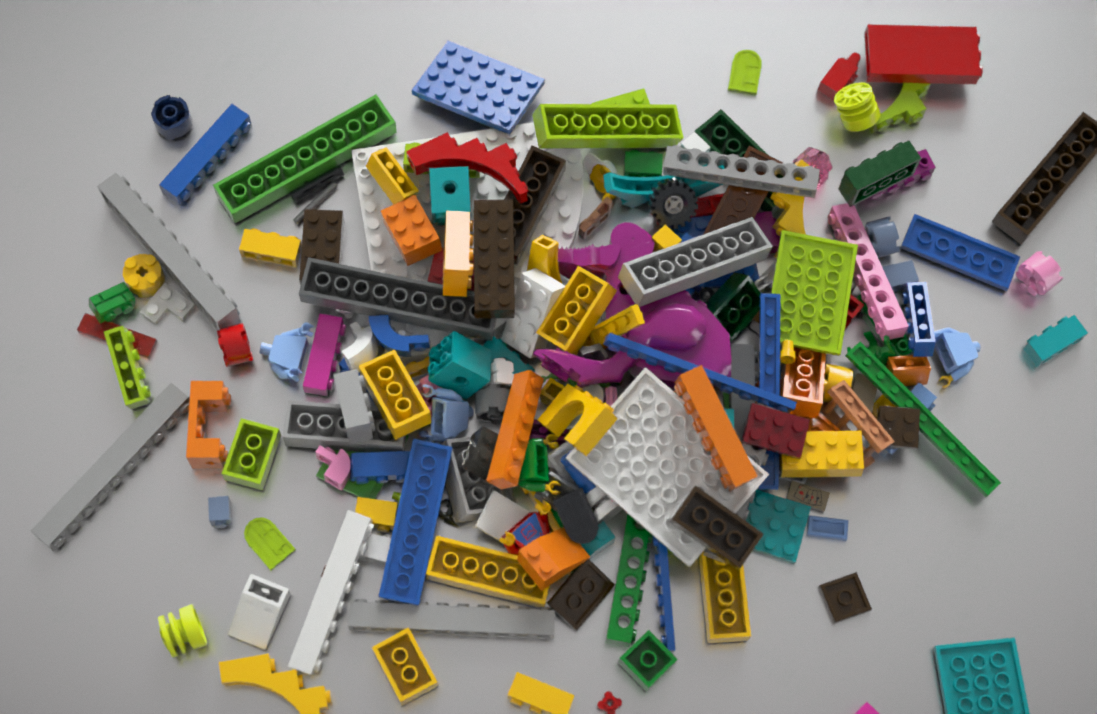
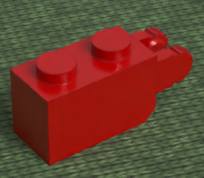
(840, 75)

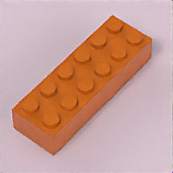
(715, 428)

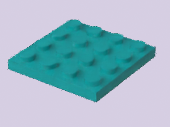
(981, 677)

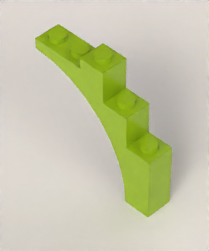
(906, 107)

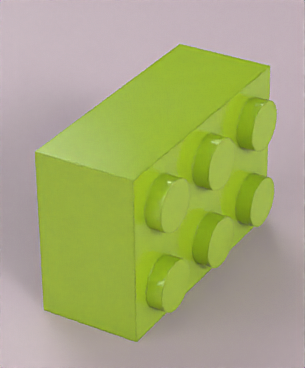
(251, 454)

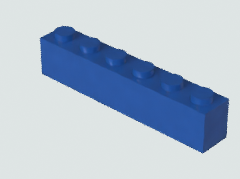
(205, 154)

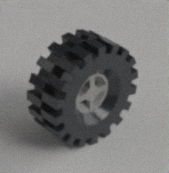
(677, 211)

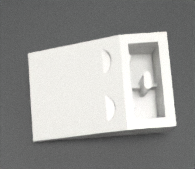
(258, 611)

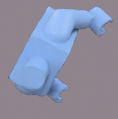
(288, 352)
(448, 414)

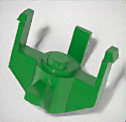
(880, 353)

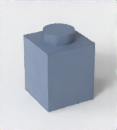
(220, 511)

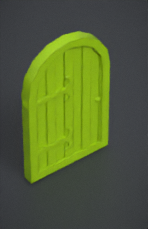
(745, 72)
(267, 542)

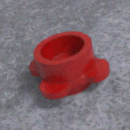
(608, 697)

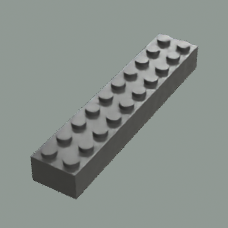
(392, 295)

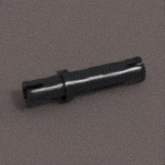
(310, 187)

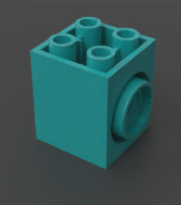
(445, 181)
(459, 365)

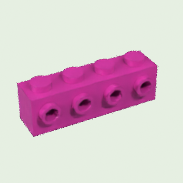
(323, 355)

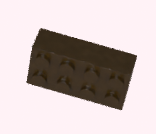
(322, 237)
(716, 527)

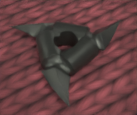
(447, 516)

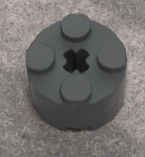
(491, 402)

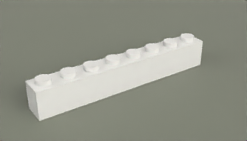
(330, 593)

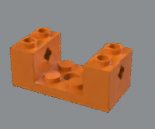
(202, 451)

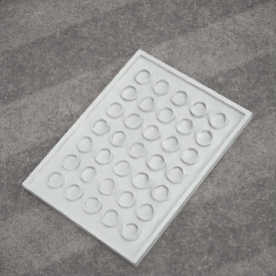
(654, 462)

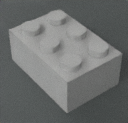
(354, 406)

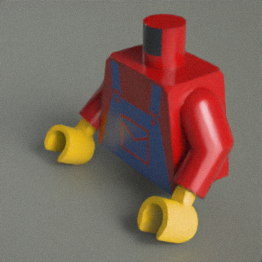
(527, 529)

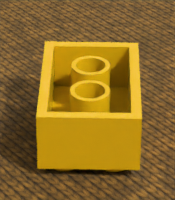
(405, 666)

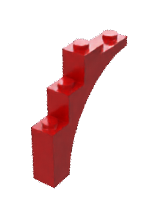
(445, 152)

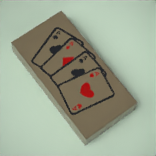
(808, 495)

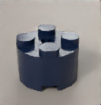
(171, 117)

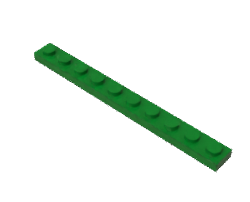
(928, 423)

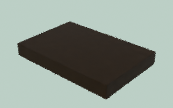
(580, 594)

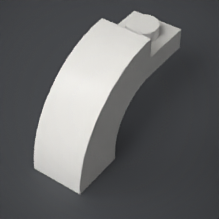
(363, 349)

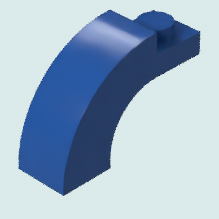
(393, 341)

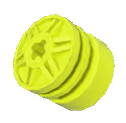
(857, 107)
(182, 631)

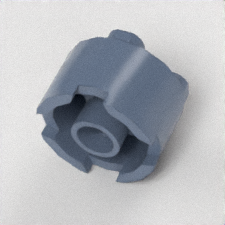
(883, 236)

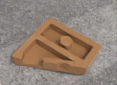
(596, 218)

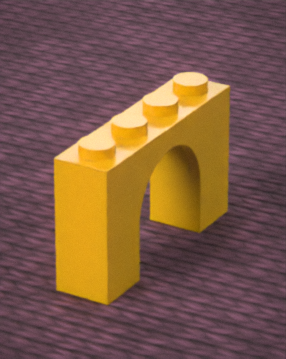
(591, 427)

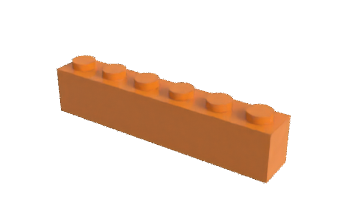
(515, 430)

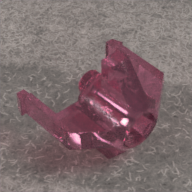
(818, 160)

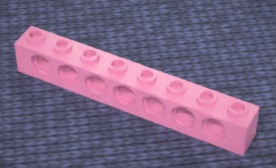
(869, 273)

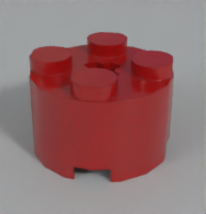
(234, 344)

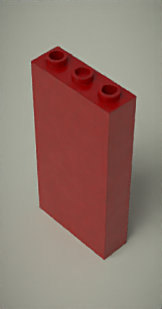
(922, 54)

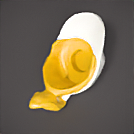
(596, 169)

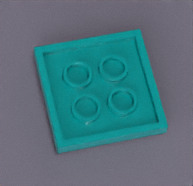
(780, 522)

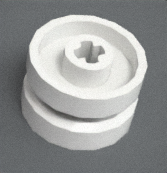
(602, 505)

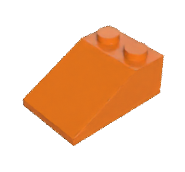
(551, 557)

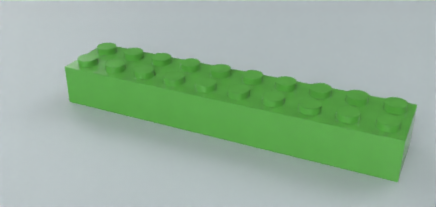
(304, 158)

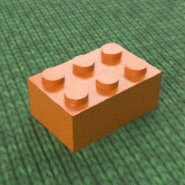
(411, 230)

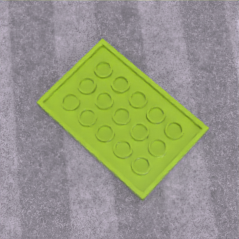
(814, 290)

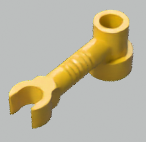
(787, 354)

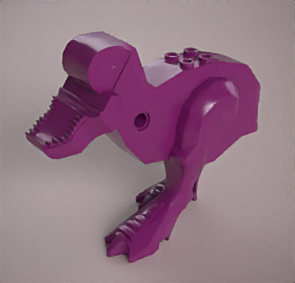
(671, 324)

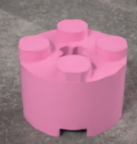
(1039, 273)

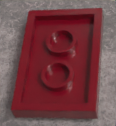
(775, 431)

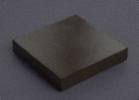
(845, 597)

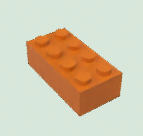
(804, 382)

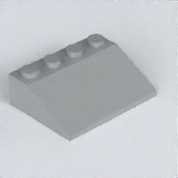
(466, 490)

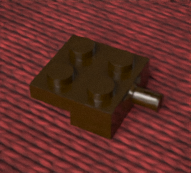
(901, 425)

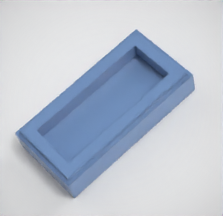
(827, 528)

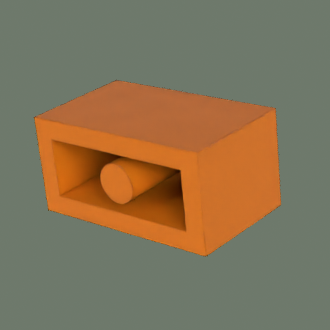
(909, 369)

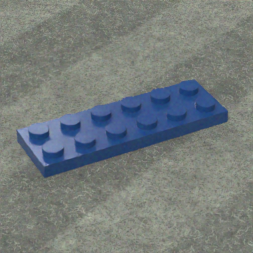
(960, 252)

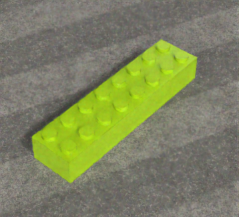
(607, 126)

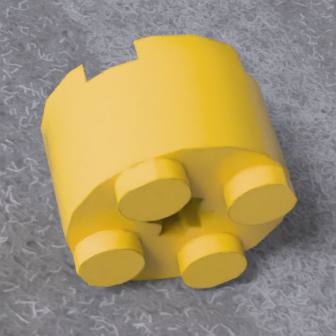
(142, 265)
(834, 375)

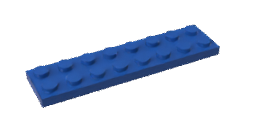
(415, 522)

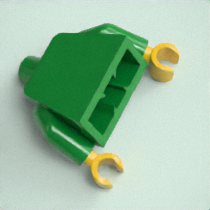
(535, 466)

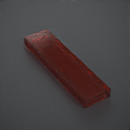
(91, 327)

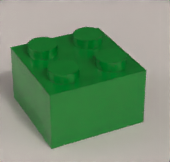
(647, 660)

